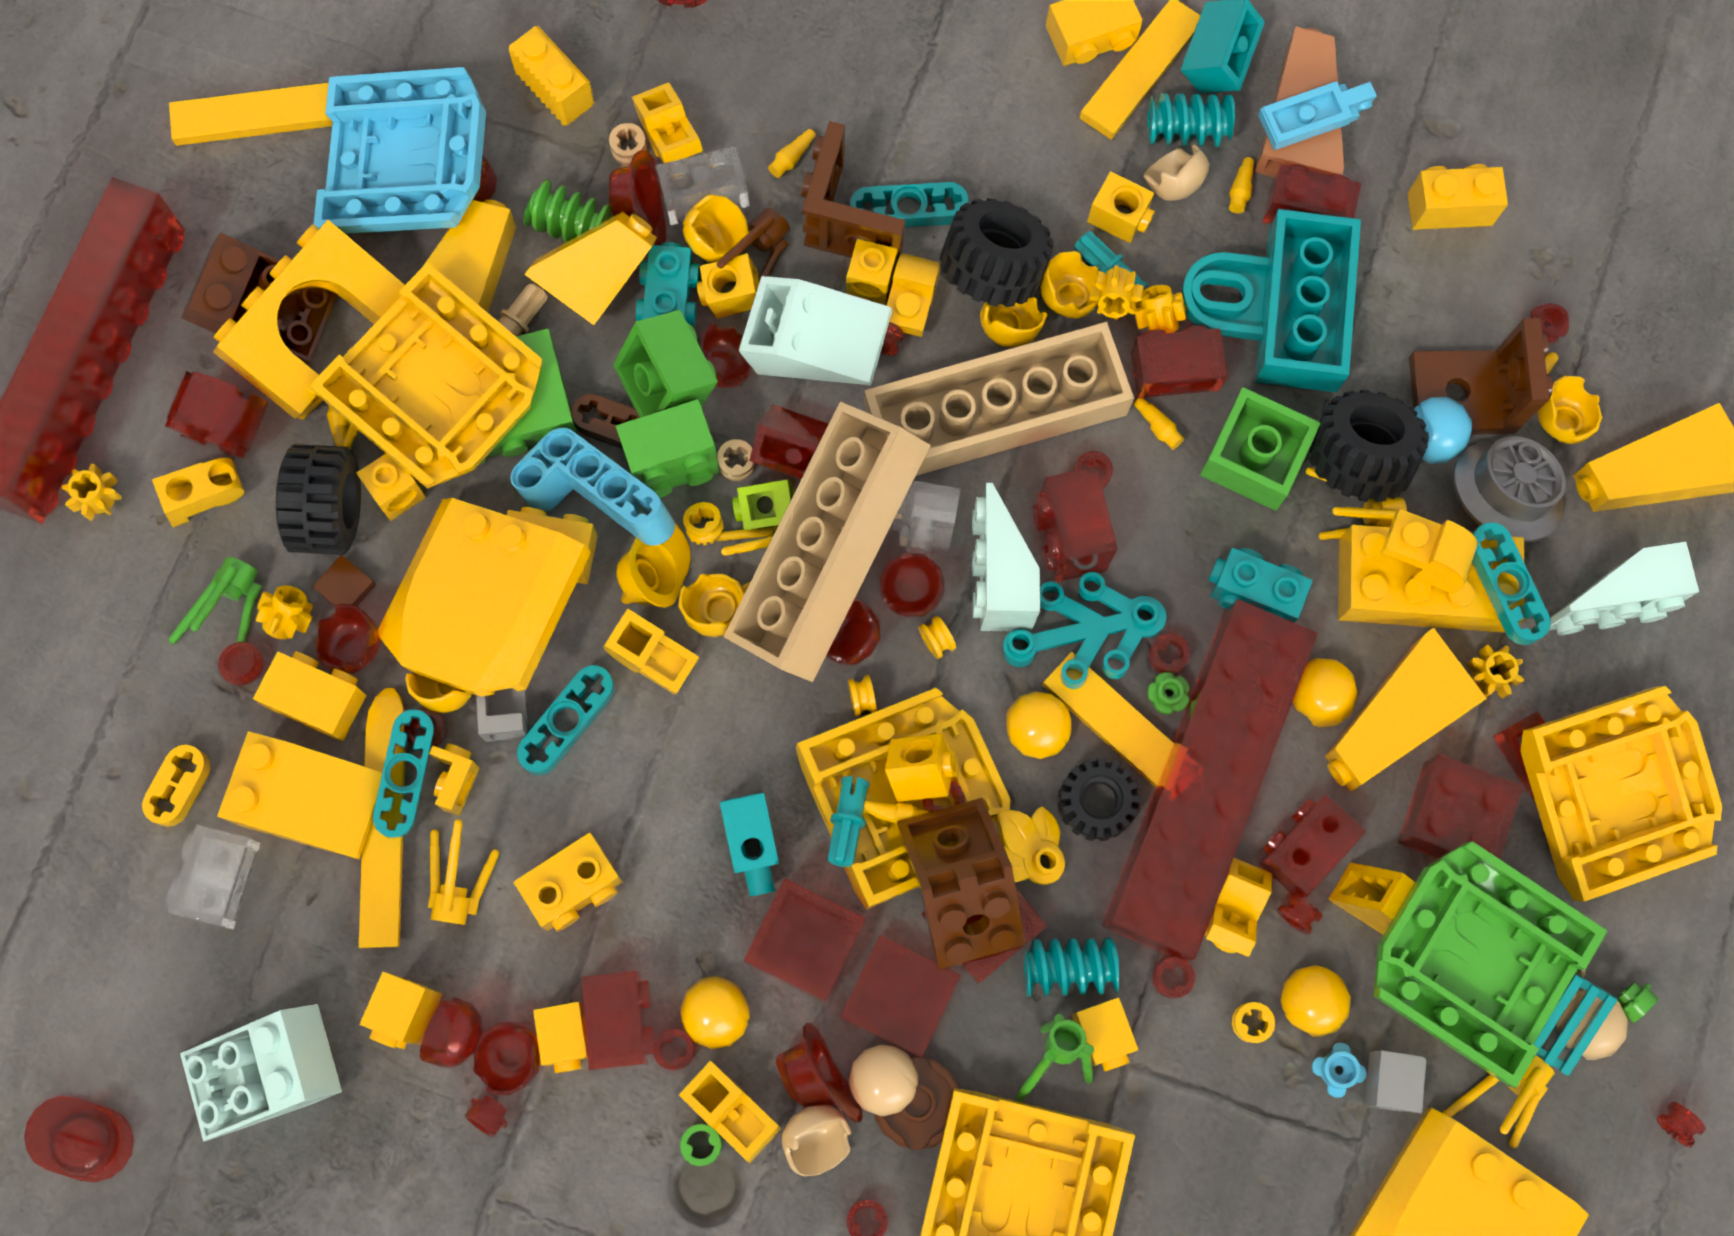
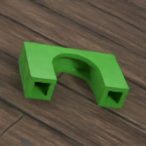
(549, 405)

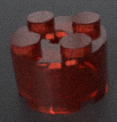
(215, 414)

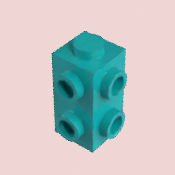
(668, 282)
(1259, 583)

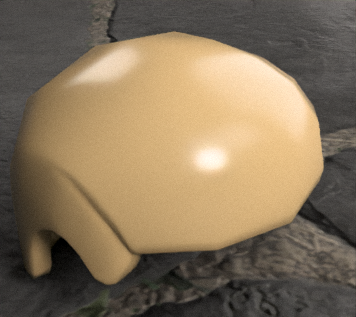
(1177, 174)
(1610, 1034)
(883, 1080)
(816, 1140)

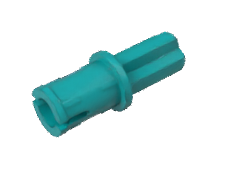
(1099, 255)
(847, 822)

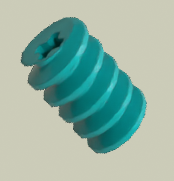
(1190, 119)
(1071, 966)

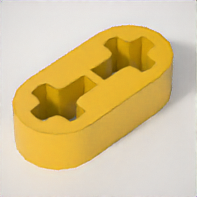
(167, 780)

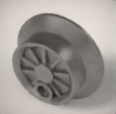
(1512, 485)

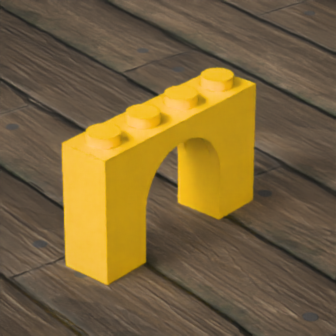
(327, 262)

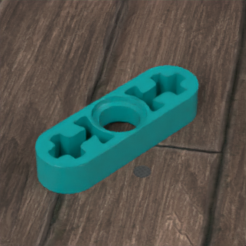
(920, 192)
(1534, 605)
(563, 701)
(400, 739)

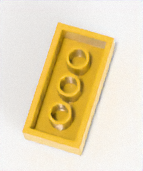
(1384, 591)

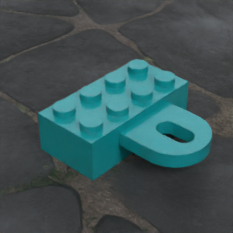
(1292, 300)

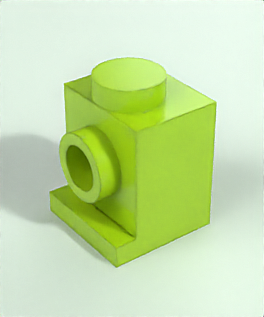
(747, 506)

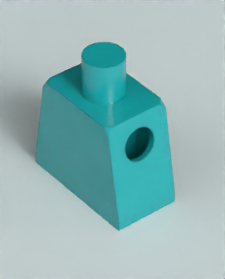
(745, 819)

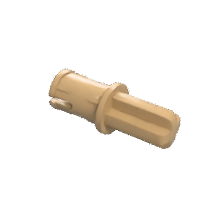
(523, 309)

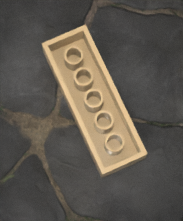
(1008, 397)
(826, 541)

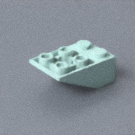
(813, 332)
(1009, 576)
(1641, 587)
(260, 1071)

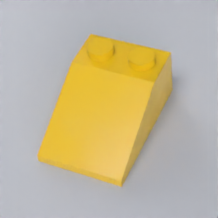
(301, 795)

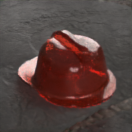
(637, 191)
(814, 1077)
(78, 1139)

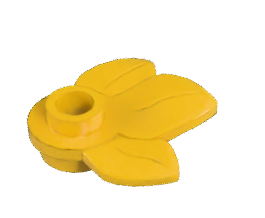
(1028, 839)

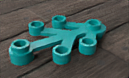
(1090, 628)

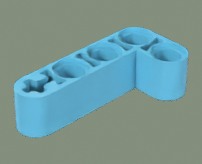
(569, 462)

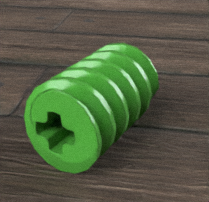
(562, 216)

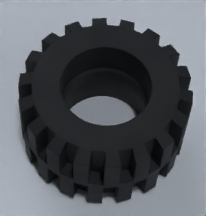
(996, 252)
(1368, 445)
(318, 499)

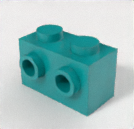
(1222, 46)

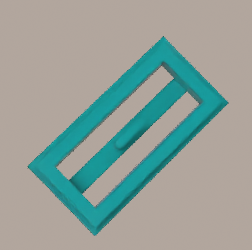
(1587, 1034)

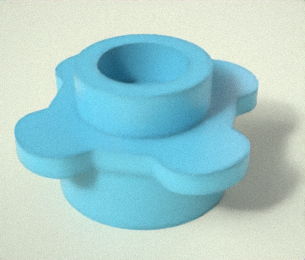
(1351, 1074)

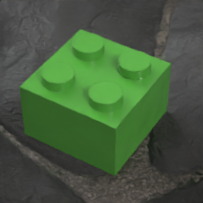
(664, 364)
(670, 448)
(1260, 449)

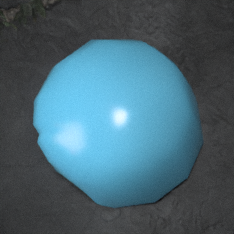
(1447, 427)

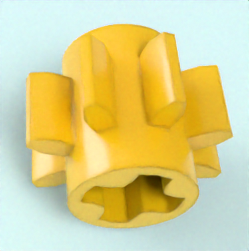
(1116, 292)
(1160, 309)
(91, 492)
(284, 612)
(1499, 660)

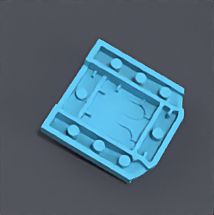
(402, 150)

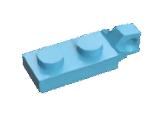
(1314, 112)

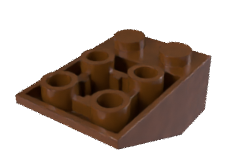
(232, 274)

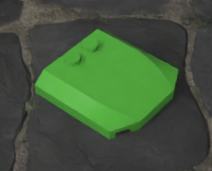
(1482, 958)

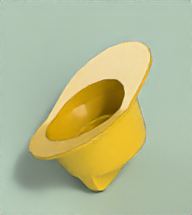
(654, 572)

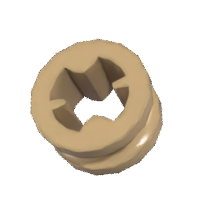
(626, 131)
(734, 448)

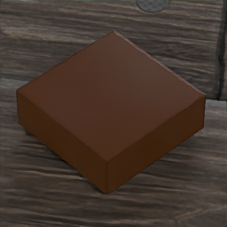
(344, 583)

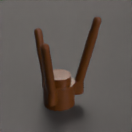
(764, 233)

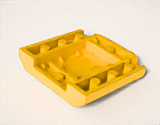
(433, 380)
(481, 599)
(861, 751)
(1622, 792)
(1025, 1171)
(1464, 1186)

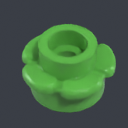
(1161, 701)
(1637, 1000)

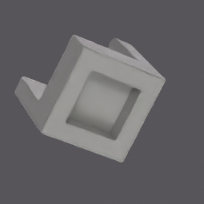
(502, 715)
(1395, 1081)

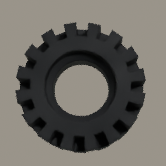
(1118, 781)

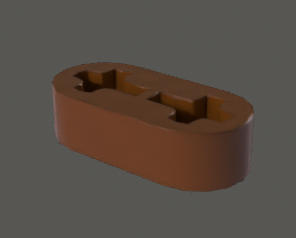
(607, 409)

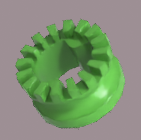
(687, 1149)

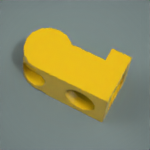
(198, 489)

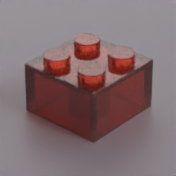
(1074, 524)
(1459, 806)
(804, 940)

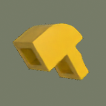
(1437, 550)
(1239, 908)

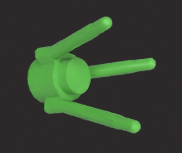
(231, 581)
(1063, 1046)

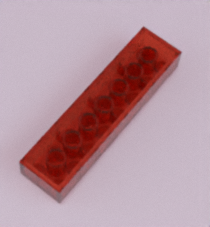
(81, 344)
(1210, 781)

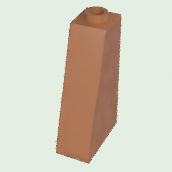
(1306, 66)

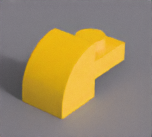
(666, 124)
(913, 292)
(649, 652)
(730, 1111)

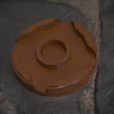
(925, 1117)

